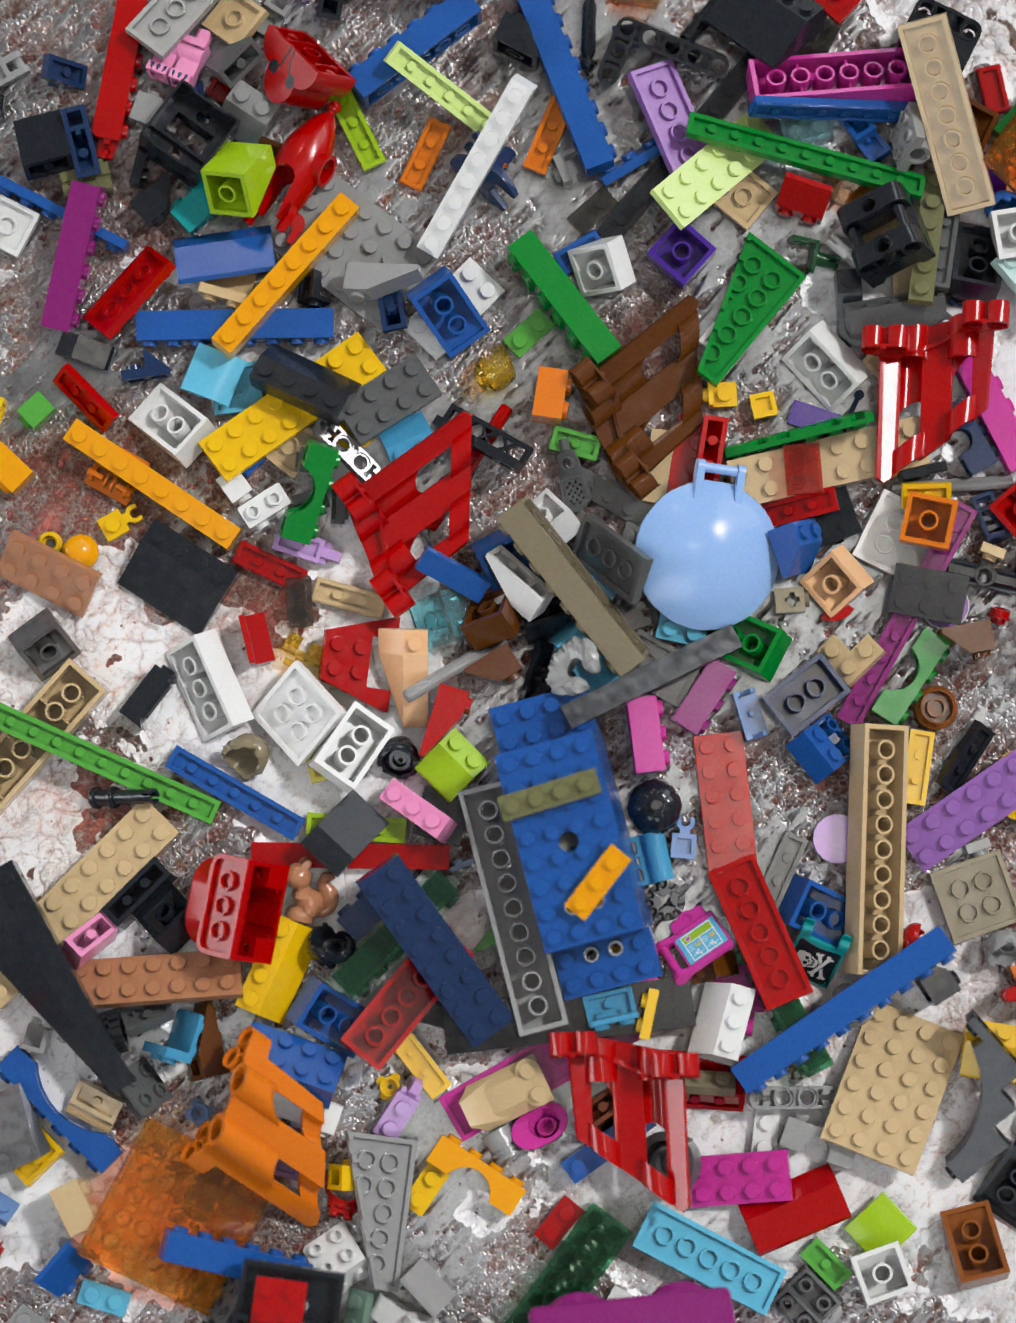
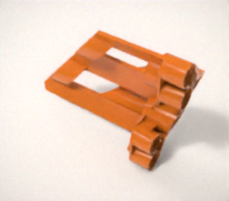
(252, 1139)

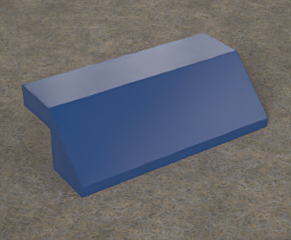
(224, 254)

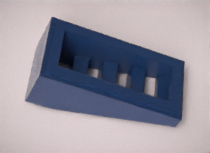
(994, 538)

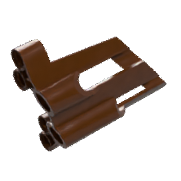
(622, 401)

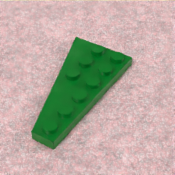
(807, 433)

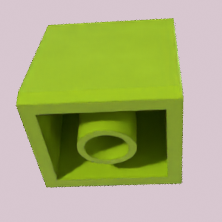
(238, 178)

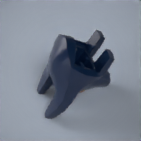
(496, 175)

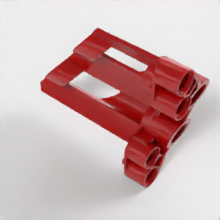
(392, 512)
(645, 1089)

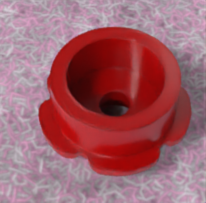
(999, 615)

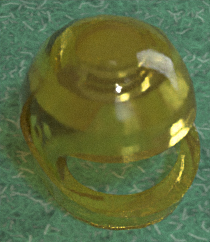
(496, 372)

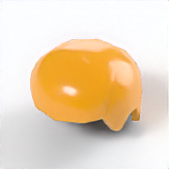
(81, 548)

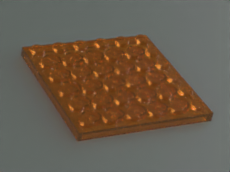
(161, 1192)

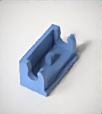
(749, 714)

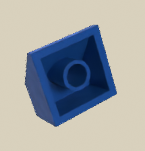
(796, 546)
(63, 1270)

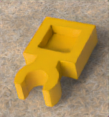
(116, 524)

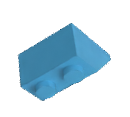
(405, 435)

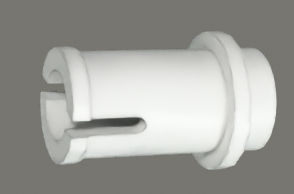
(170, 1071)

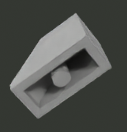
(145, 107)

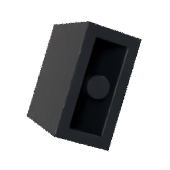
(43, 145)

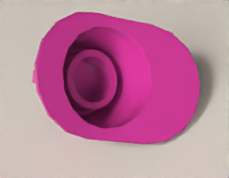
(540, 1126)

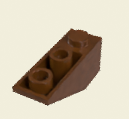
(209, 1046)

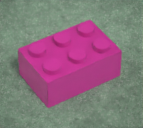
(647, 735)

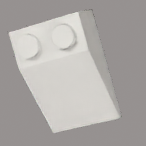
(172, 424)

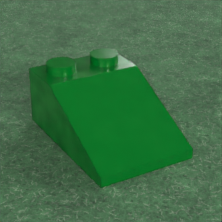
(761, 649)

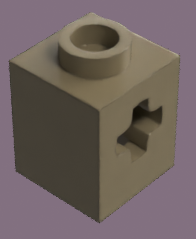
(784, 608)

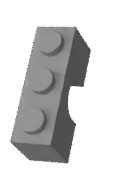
(798, 1132)

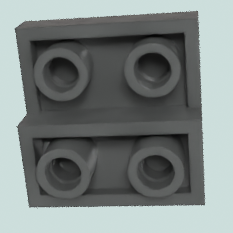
(806, 1298)

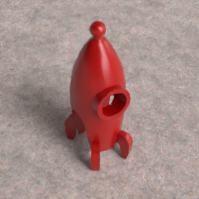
(305, 162)

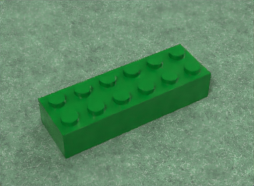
(562, 299)

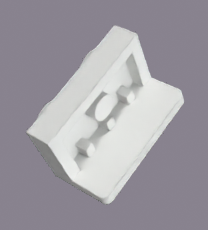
(265, 507)

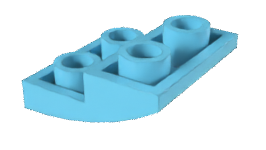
(213, 375)

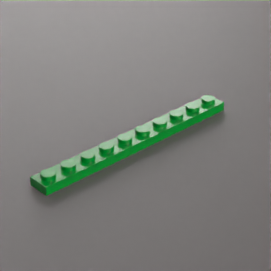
(799, 154)

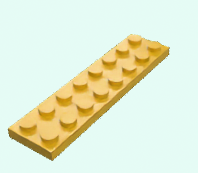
(274, 422)

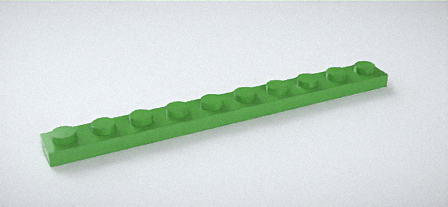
(106, 763)

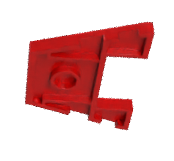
(347, 660)

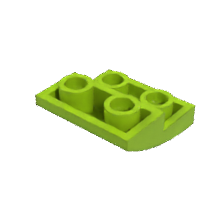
(880, 1224)

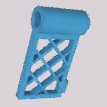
(653, 857)

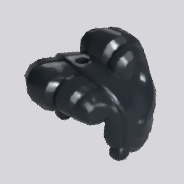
(398, 748)
(330, 947)

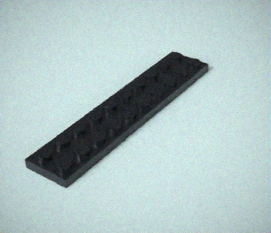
(672, 1011)

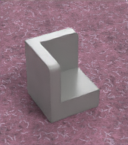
(37, 1038)

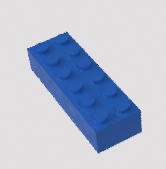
(425, 37)

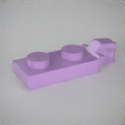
(317, 552)
(399, 1109)

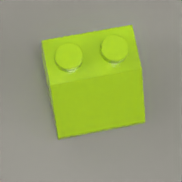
(452, 765)

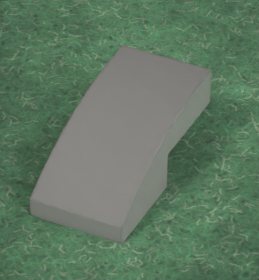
(278, 13)

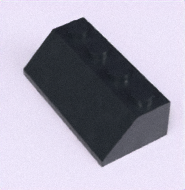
(304, 384)

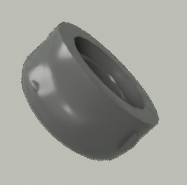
(657, 1149)

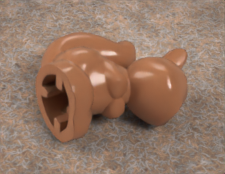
(308, 901)

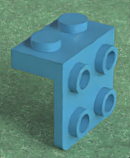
(610, 1007)
(182, 1039)

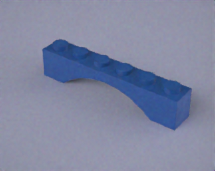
(97, 1147)

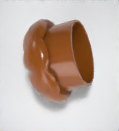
(936, 708)

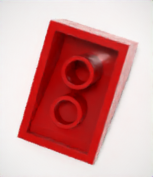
(446, 714)

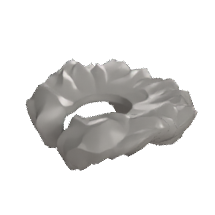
(565, 661)

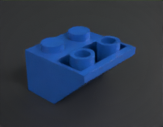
(821, 748)

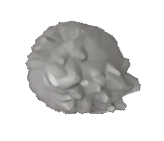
(1000, 947)

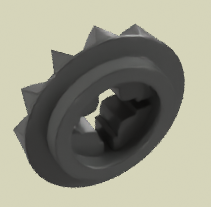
(677, 899)

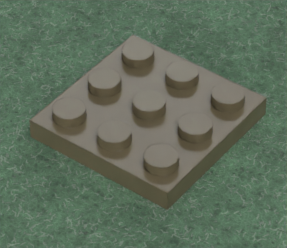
(975, 896)

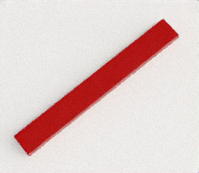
(413, 855)

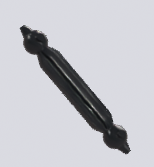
(588, 42)

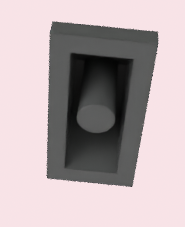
(235, 61)

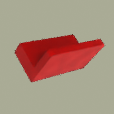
(257, 638)

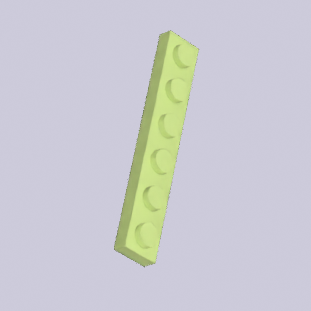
(437, 86)

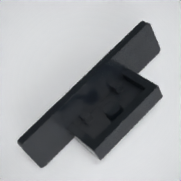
(537, 671)

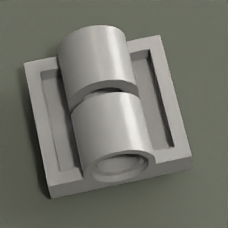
(909, 139)

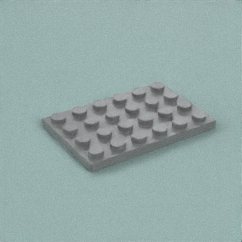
(369, 239)

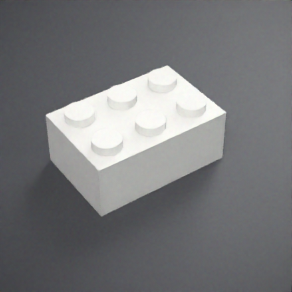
(351, 747)

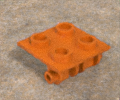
(109, 483)

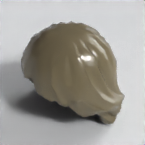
(246, 755)

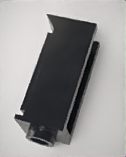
(148, 694)

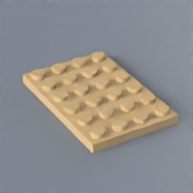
(892, 1088)

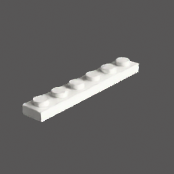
(766, 1121)

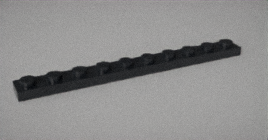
(639, 198)

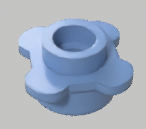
(191, 1114)

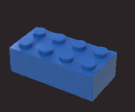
(306, 1062)

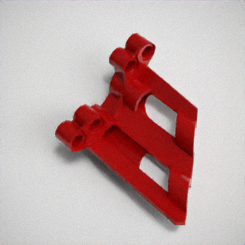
(920, 367)

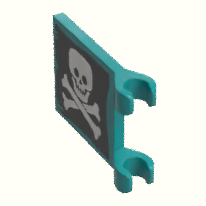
(818, 957)

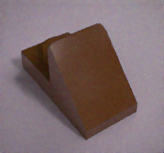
(720, 968)

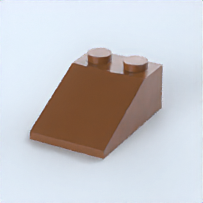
(974, 1245)

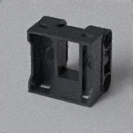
(958, 22)
(187, 106)
(893, 249)

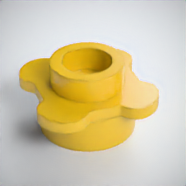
(383, 1082)

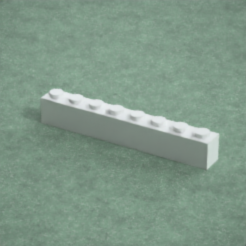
(477, 165)

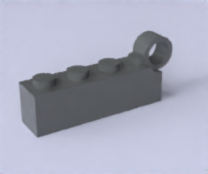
(892, 311)

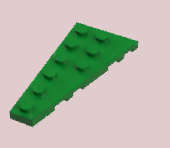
(754, 297)

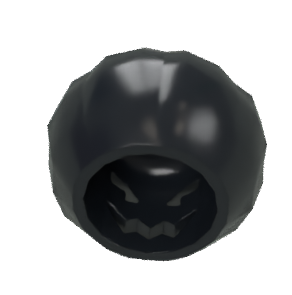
(654, 806)

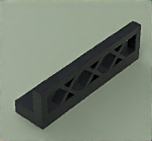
(484, 447)

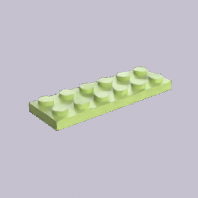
(706, 178)

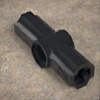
(999, 579)

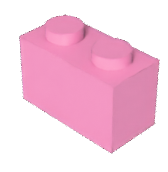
(90, 939)

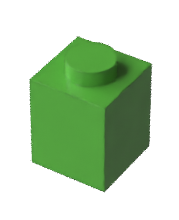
(36, 412)

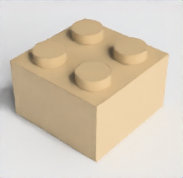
(75, 1205)

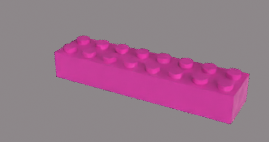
(837, 75)

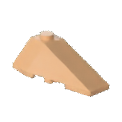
(405, 663)

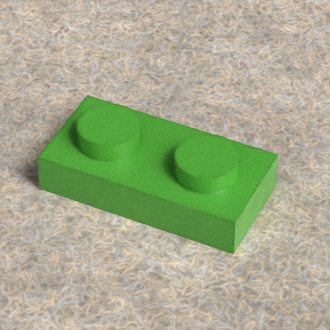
(529, 333)
(585, 445)
(825, 1263)

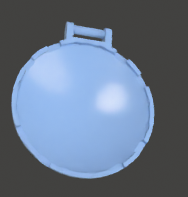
(708, 551)

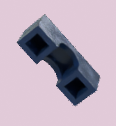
(980, 453)

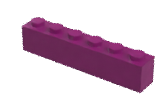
(73, 256)

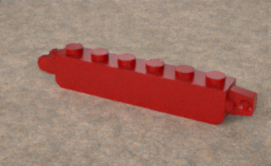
(118, 81)

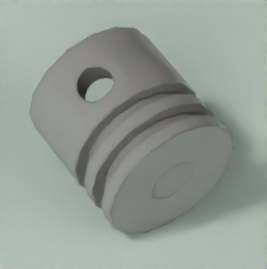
(501, 1143)

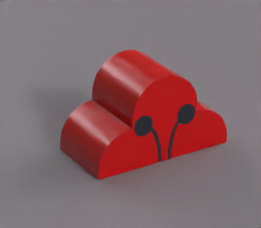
(301, 70)

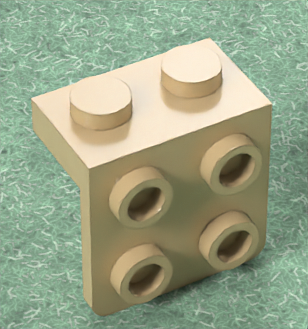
(228, 290)

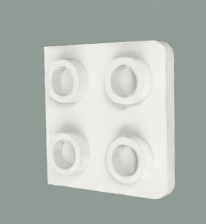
(338, 1252)

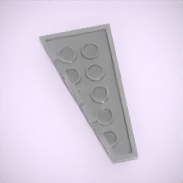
(382, 1186)

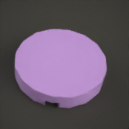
(831, 838)

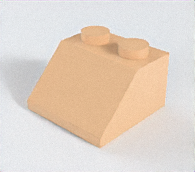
(836, 580)

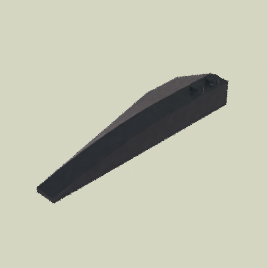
(46, 978)

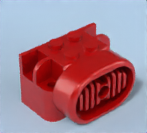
(236, 907)

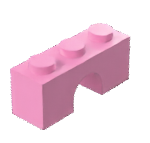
(418, 811)

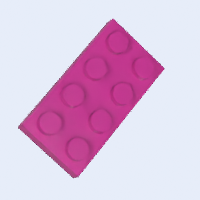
(743, 1178)

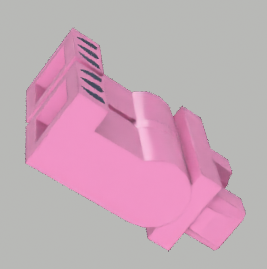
(183, 62)

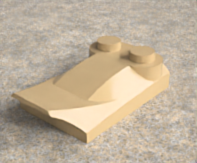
(505, 1094)

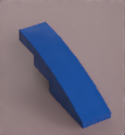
(866, 139)

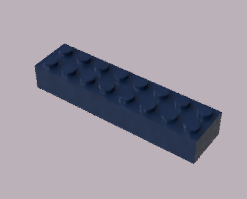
(434, 950)

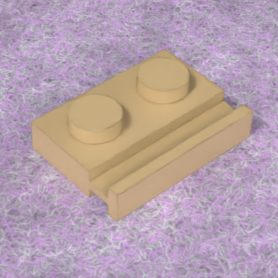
(95, 1105)

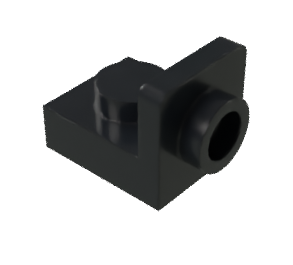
(310, 289)

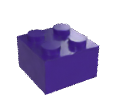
(681, 254)

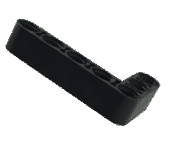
(659, 47)

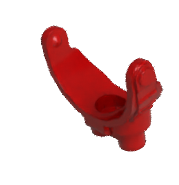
(338, 1206)

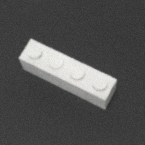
(291, 1112)

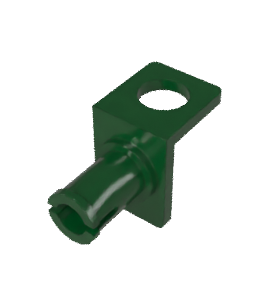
(815, 257)

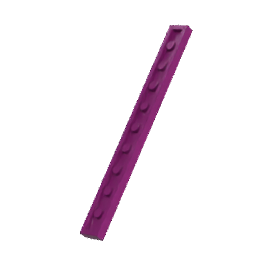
(899, 630)

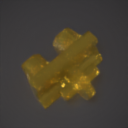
(291, 648)

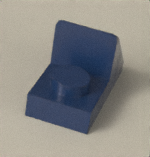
(63, 72)
(393, 312)
(153, 370)

